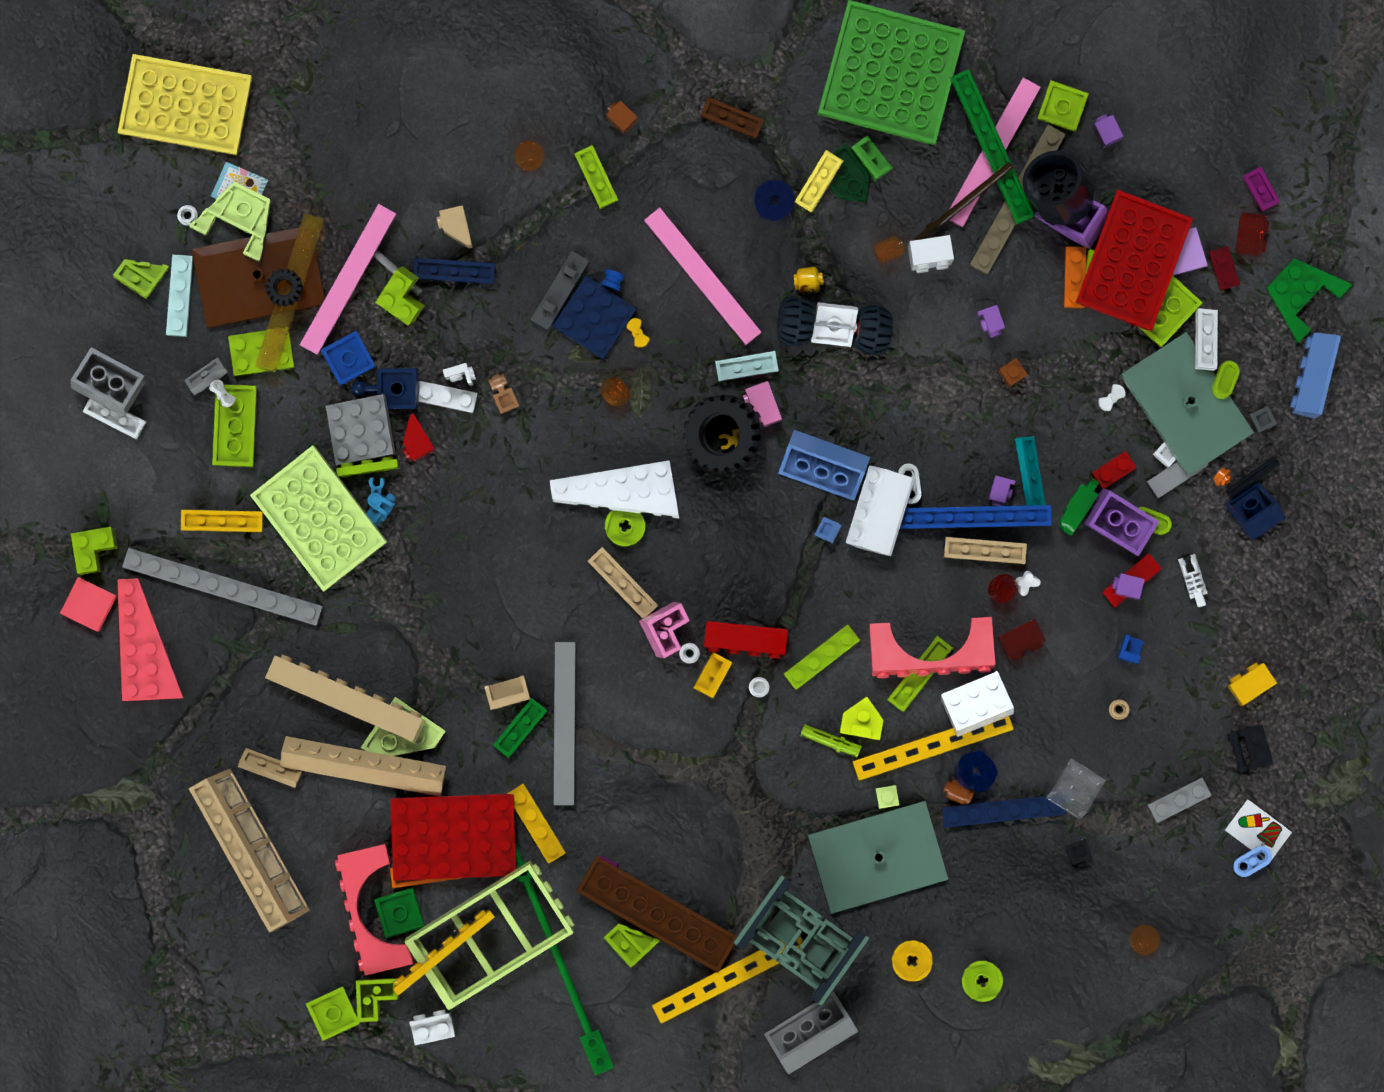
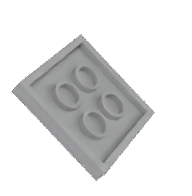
(360, 429)

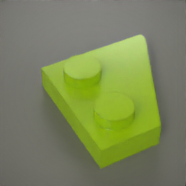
(140, 276)
(630, 943)

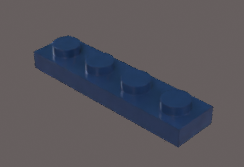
(454, 271)

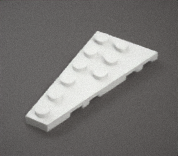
(629, 489)

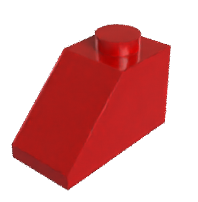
(416, 441)

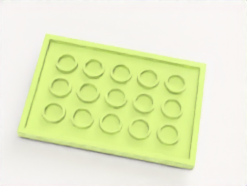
(318, 518)

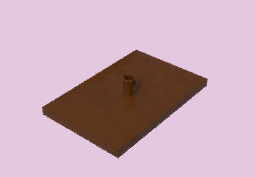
(229, 281)

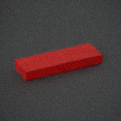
(1144, 569)

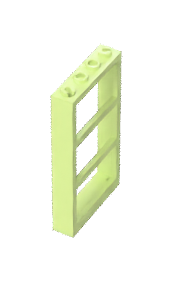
(434, 974)

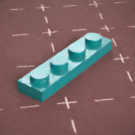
(1030, 471)

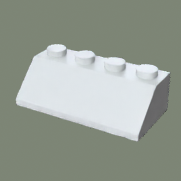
(880, 510)

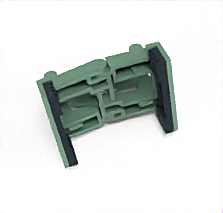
(816, 949)

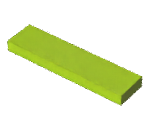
(911, 685)

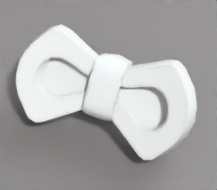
(226, 399)
(1106, 403)

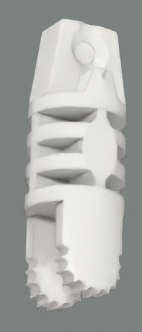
(1194, 581)

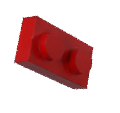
(1114, 470)

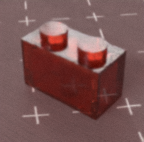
(1021, 639)

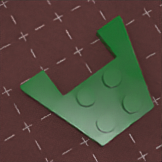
(1296, 287)

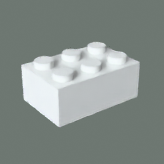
(977, 704)

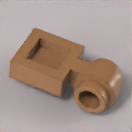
(505, 398)

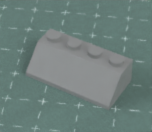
(810, 1033)

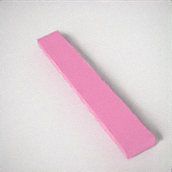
(1006, 129)
(702, 276)
(348, 279)

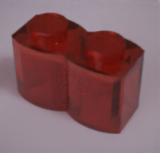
(1251, 234)

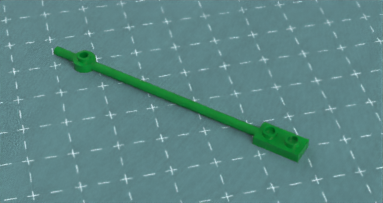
(592, 1040)

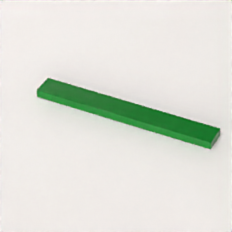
(992, 145)

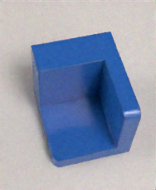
(1130, 649)

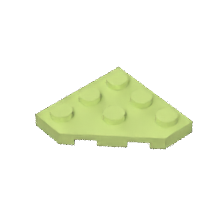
(390, 744)

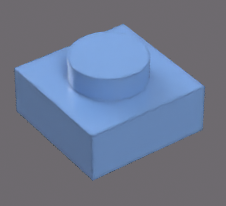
(828, 530)

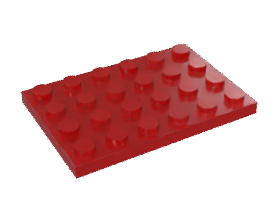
(1134, 260)
(453, 836)

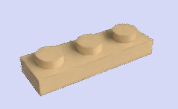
(269, 768)

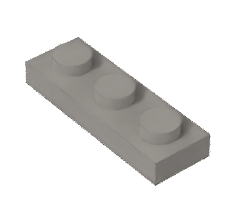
(1179, 800)

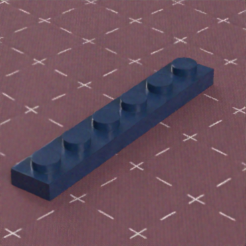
(999, 811)

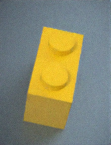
(1251, 684)

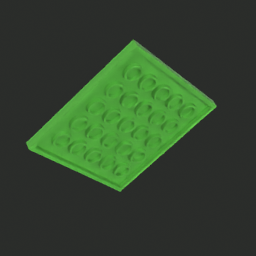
(891, 72)

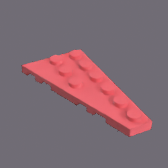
(144, 660)

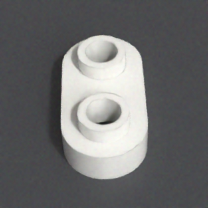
(916, 488)

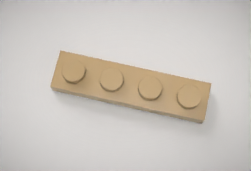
(985, 550)
(622, 583)

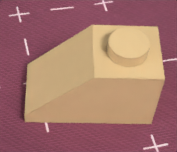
(455, 225)

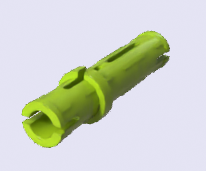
(832, 741)

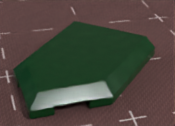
(852, 177)

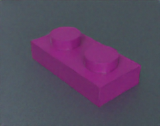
(1261, 189)

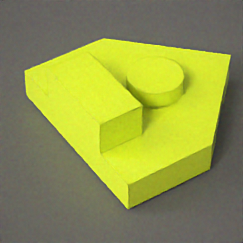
(862, 721)

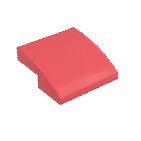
(88, 604)

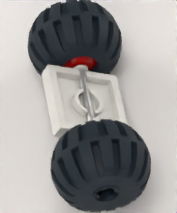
(834, 325)

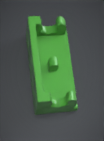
(871, 158)

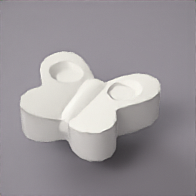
(1026, 582)

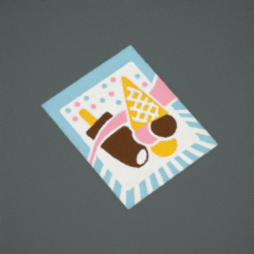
(233, 173)

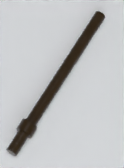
(933, 227)

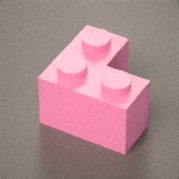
(660, 626)

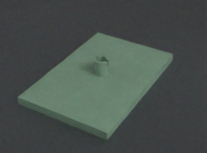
(1194, 430)
(848, 857)

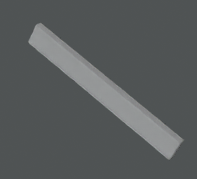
(564, 723)

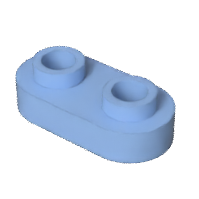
(1252, 861)

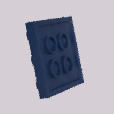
(594, 317)

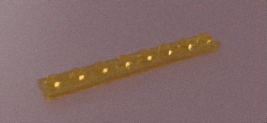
(283, 316)

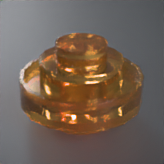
(529, 155)
(615, 392)
(1144, 939)

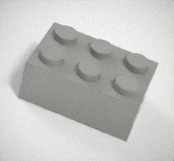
(107, 382)

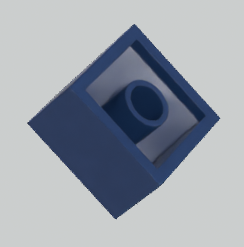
(1255, 510)

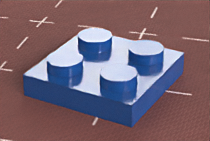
(348, 358)

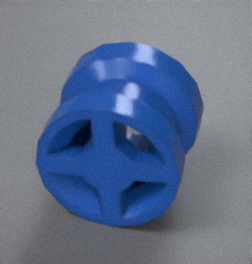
(612, 280)

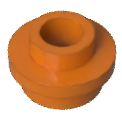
(1222, 477)

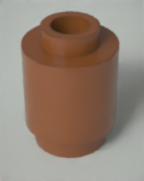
(957, 792)

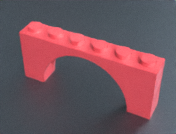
(890, 659)
(374, 953)

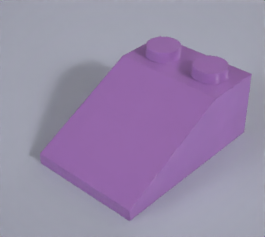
(1086, 230)
(1120, 521)

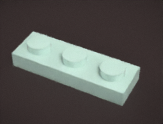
(746, 366)

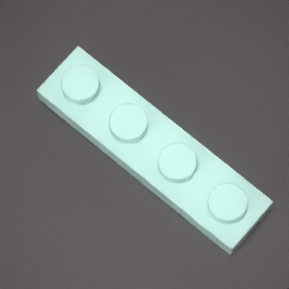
(179, 295)

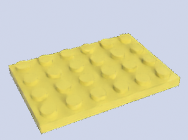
(185, 104)

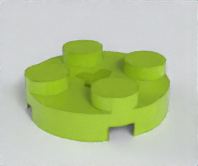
(631, 535)
(991, 987)

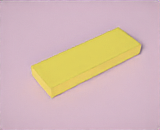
(819, 181)

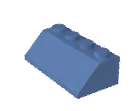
(1315, 374)
(824, 465)

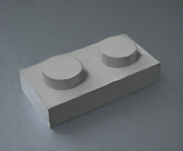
(202, 378)

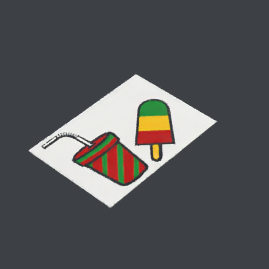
(1257, 828)

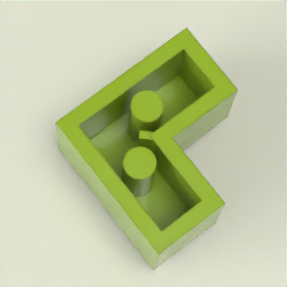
(396, 296)
(88, 544)
(368, 996)

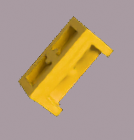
(712, 675)

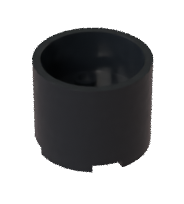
(1058, 188)

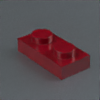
(1224, 268)

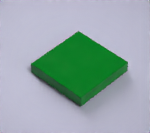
(399, 912)

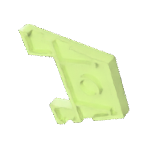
(243, 210)

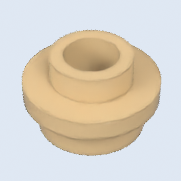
(1125, 707)

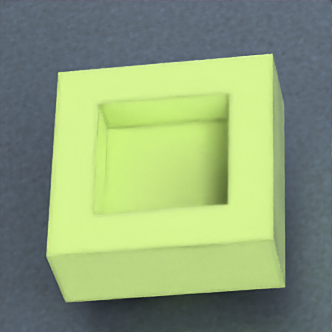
(887, 796)

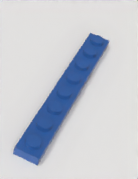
(977, 517)

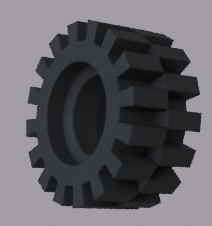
(275, 278)

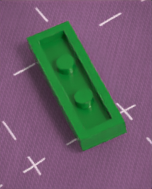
(520, 728)

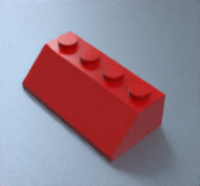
(745, 638)

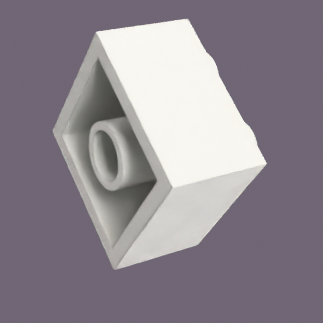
(930, 253)

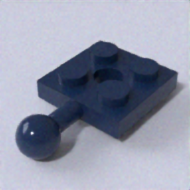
(385, 383)

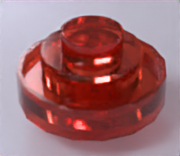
(1002, 588)

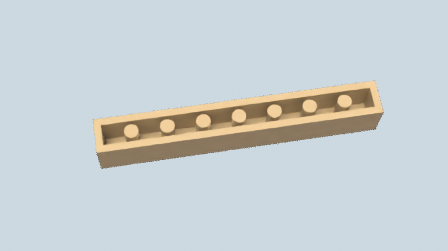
(345, 699)
(363, 766)

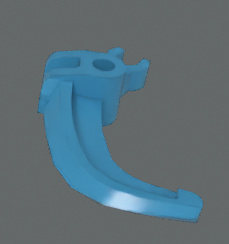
(380, 504)

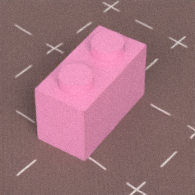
(763, 401)

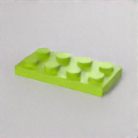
(235, 428)

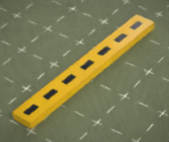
(926, 748)
(715, 984)

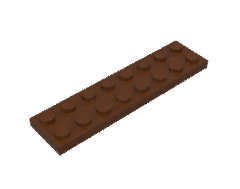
(657, 913)

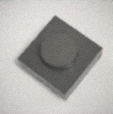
(1262, 419)

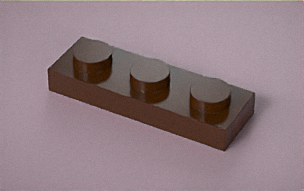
(732, 118)

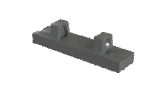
(559, 290)

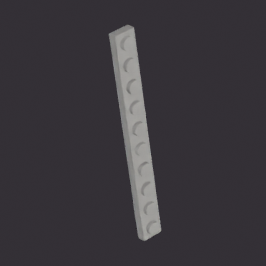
(222, 586)

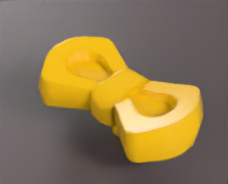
(640, 339)

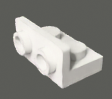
(455, 373)
(432, 1028)

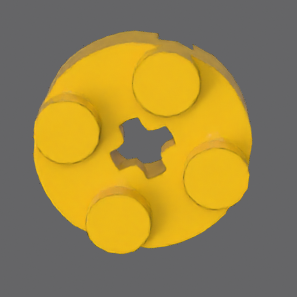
(900, 959)

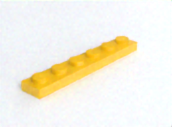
(435, 956)

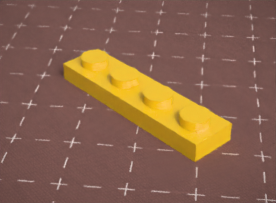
(221, 521)
(536, 824)

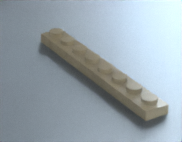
(1004, 221)

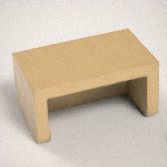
(507, 693)

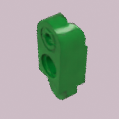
(1078, 507)

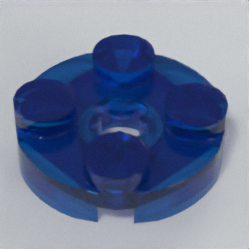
(774, 188)
(973, 781)

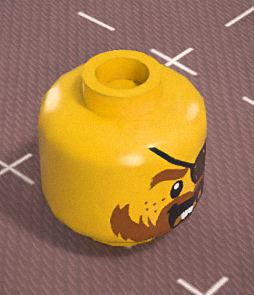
(808, 280)

